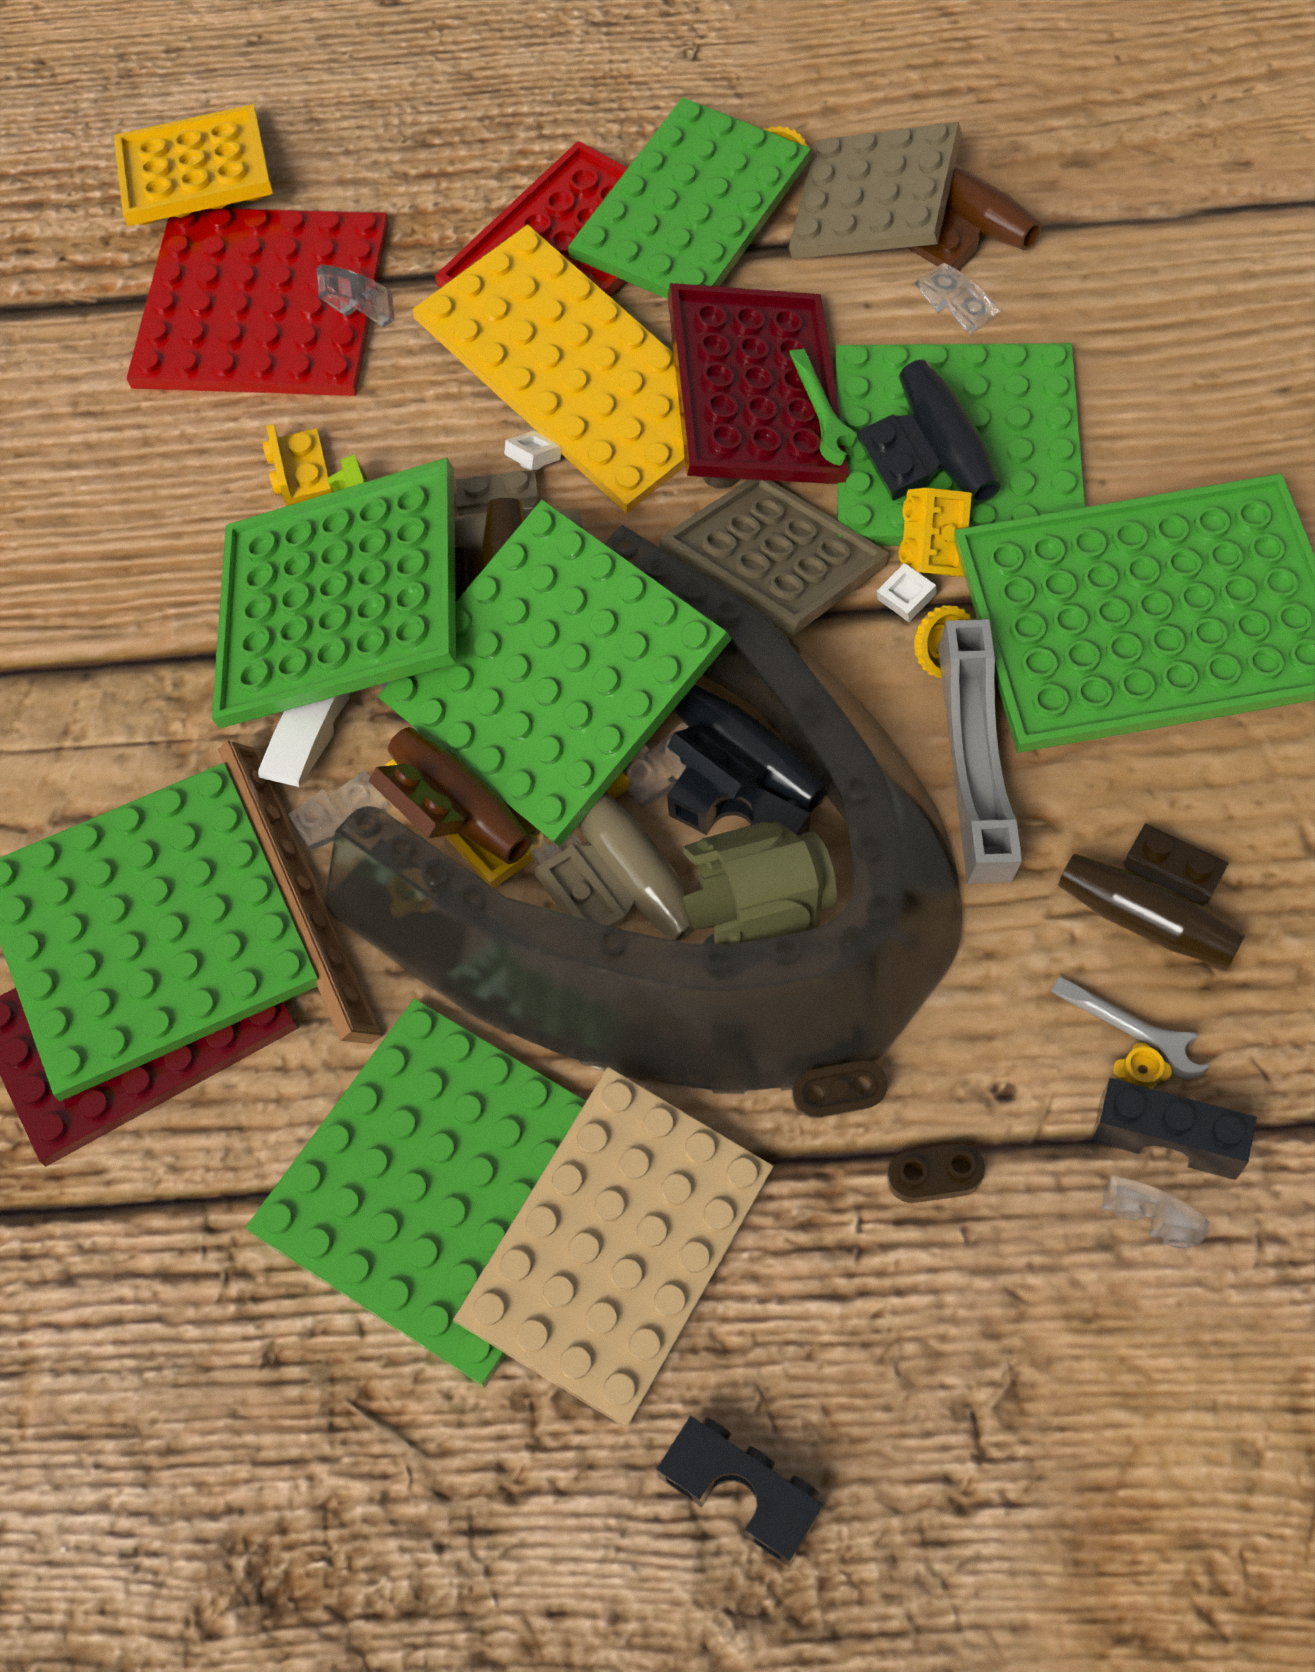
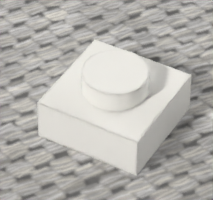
(532, 450)
(906, 592)

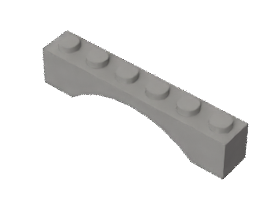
(984, 809)

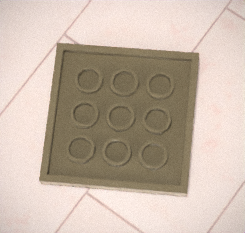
(876, 191)
(775, 552)

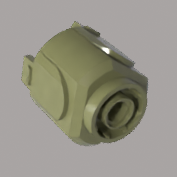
(760, 883)

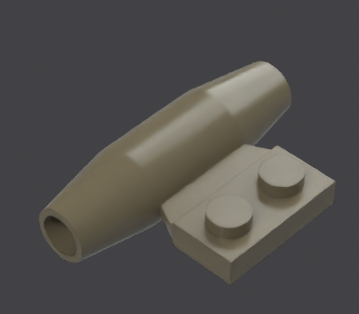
(477, 491)
(615, 873)

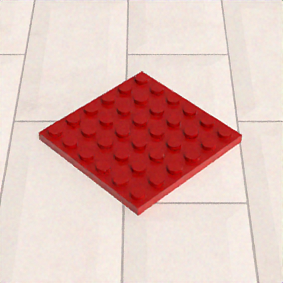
(243, 307)

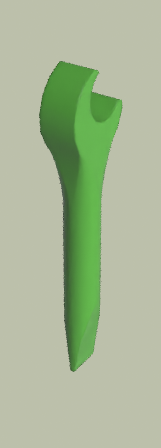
(833, 430)

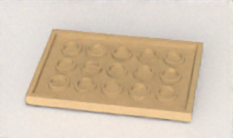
(614, 1246)

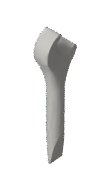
(1168, 1043)

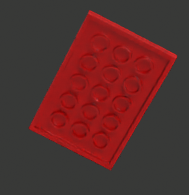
(555, 208)

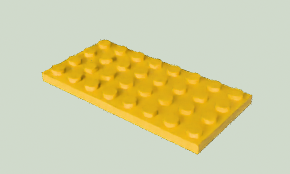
(566, 363)

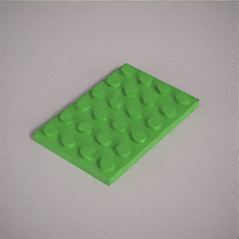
(690, 201)

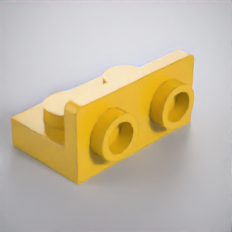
(298, 464)
(929, 530)

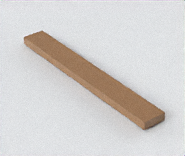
(302, 896)

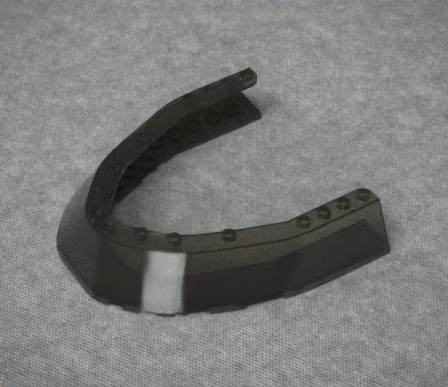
(671, 1007)

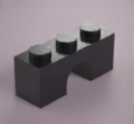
(700, 805)
(1142, 1117)
(705, 1459)

